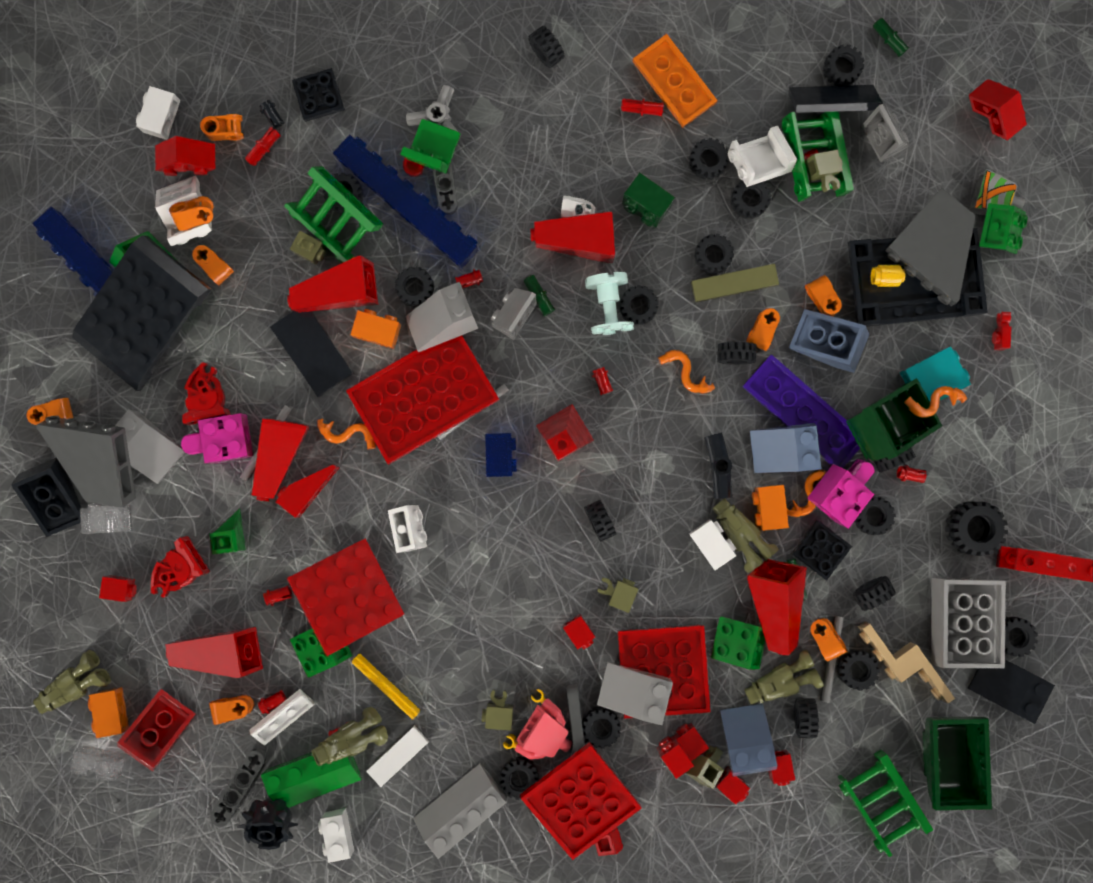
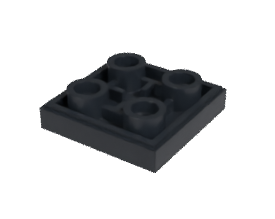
(318, 95)
(821, 550)

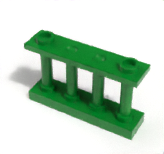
(833, 141)
(352, 208)
(894, 784)

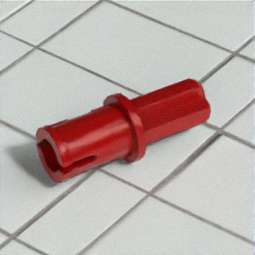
(642, 107)
(262, 146)

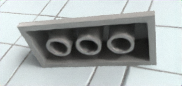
(459, 810)

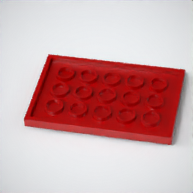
(422, 397)

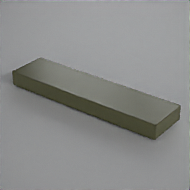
(735, 283)

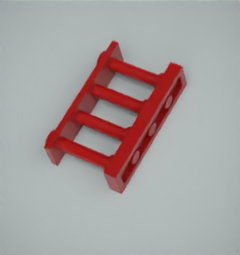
(1045, 563)

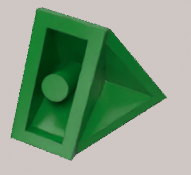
(228, 536)

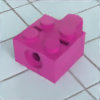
(220, 437)
(843, 492)

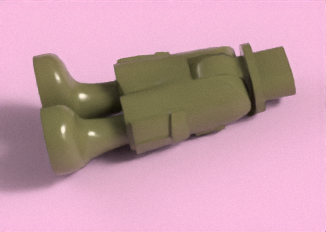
(741, 532)
(781, 681)
(69, 687)
(348, 738)

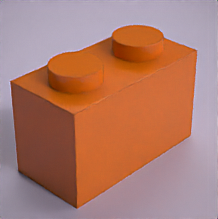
(376, 329)
(770, 507)
(108, 712)

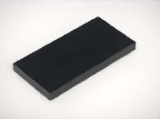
(834, 98)
(312, 351)

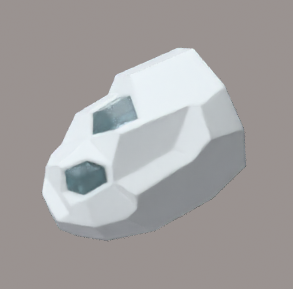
(576, 207)

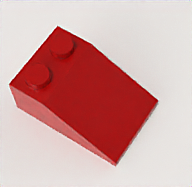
(156, 730)

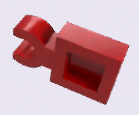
(1002, 335)

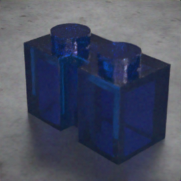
(499, 455)

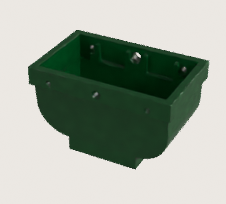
(889, 426)
(958, 763)

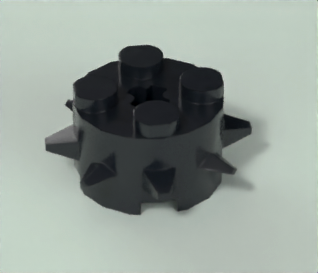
(267, 823)

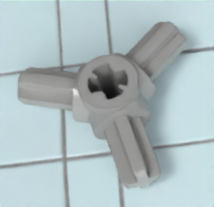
(438, 106)

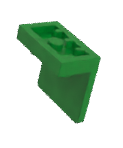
(432, 146)
(1003, 228)
(739, 643)
(312, 655)

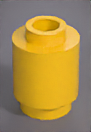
(887, 275)

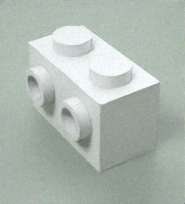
(157, 112)
(407, 528)
(712, 543)
(336, 834)

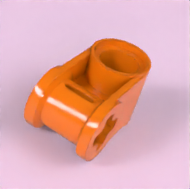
(227, 127)
(191, 213)
(213, 266)
(823, 294)
(762, 332)
(58, 407)
(829, 643)
(228, 709)

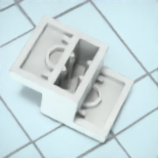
(175, 193)

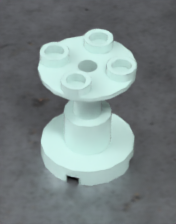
(608, 295)

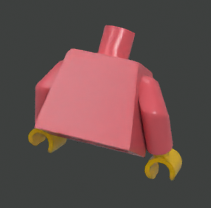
(543, 732)

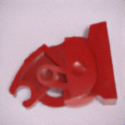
(204, 399)
(179, 565)

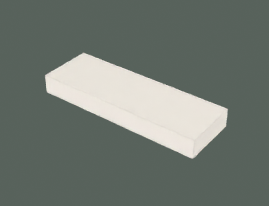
(281, 717)
(397, 756)

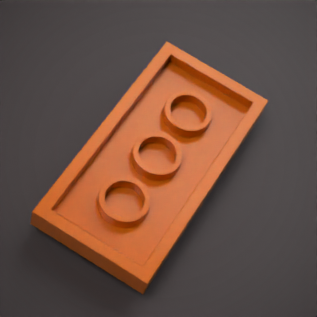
(674, 80)

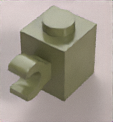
(825, 167)
(308, 248)
(621, 595)
(498, 714)
(705, 769)

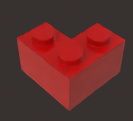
(1000, 106)
(184, 154)
(682, 749)

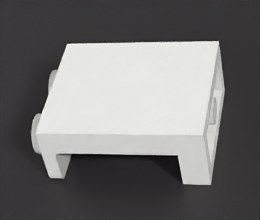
(762, 157)

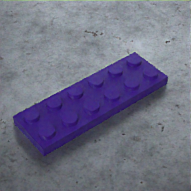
(798, 404)

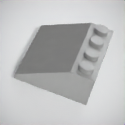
(968, 623)

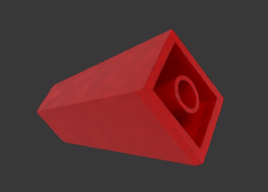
(580, 236)
(336, 288)
(564, 432)
(276, 451)
(779, 601)
(223, 654)

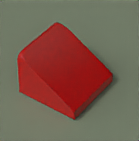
(609, 844)

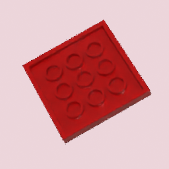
(345, 596)
(674, 654)
(580, 801)

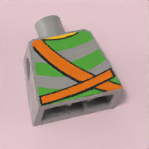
(995, 190)

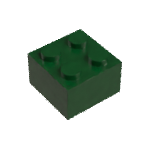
(647, 200)

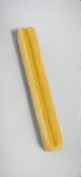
(386, 686)

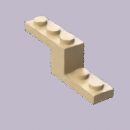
(905, 663)

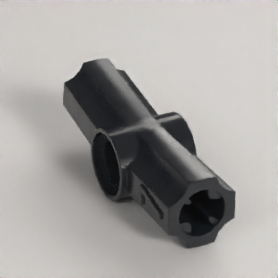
(721, 480)

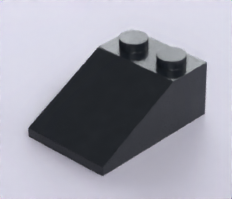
(49, 496)
(1013, 689)

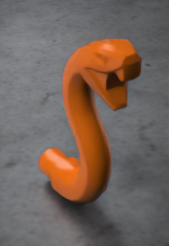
(673, 355)
(953, 393)
(325, 431)
(798, 511)

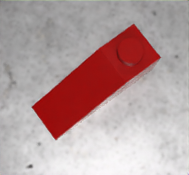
(301, 494)

